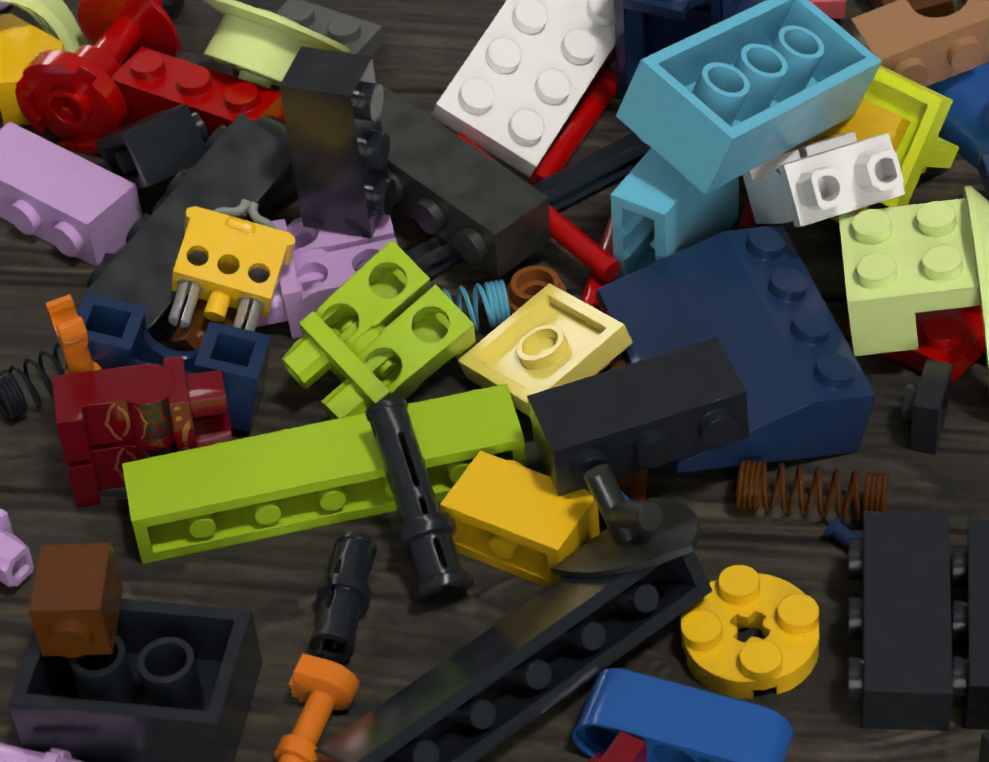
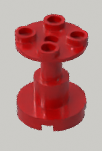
(75, 90)

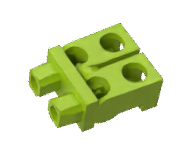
(379, 335)

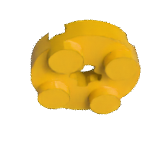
(757, 601)

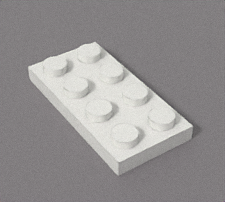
(528, 76)

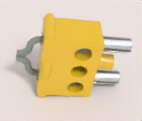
(229, 264)

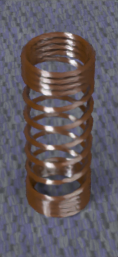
(753, 482)

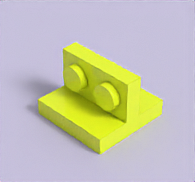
(920, 143)

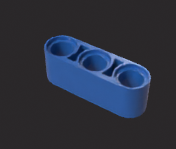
(679, 721)

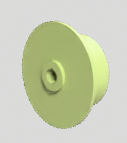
(260, 42)

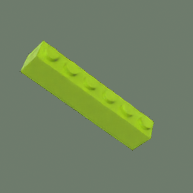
(305, 475)

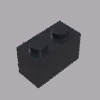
(155, 146)

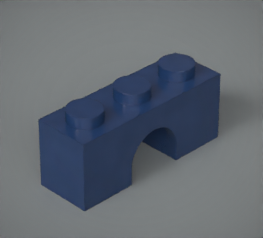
(121, 339)

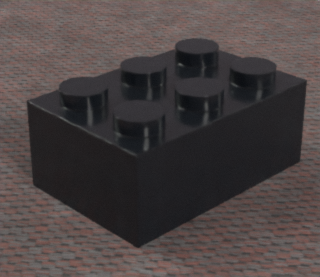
(164, 695)

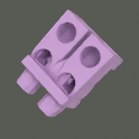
(319, 267)

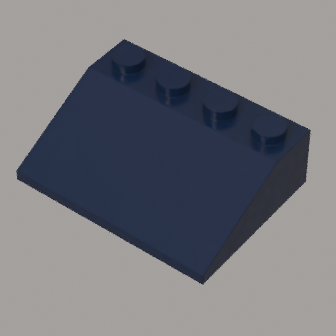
(775, 329)

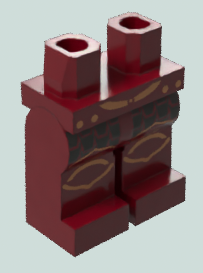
(132, 416)

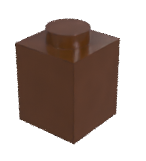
(76, 599)

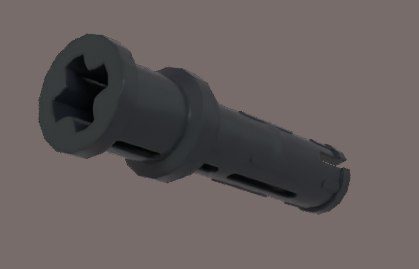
(424, 529)

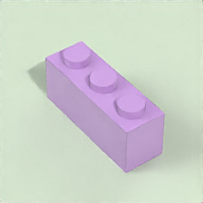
(64, 197)

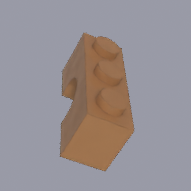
(926, 46)

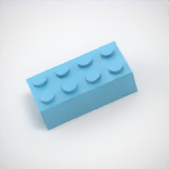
(747, 90)

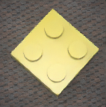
(545, 346)

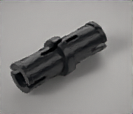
(343, 597)

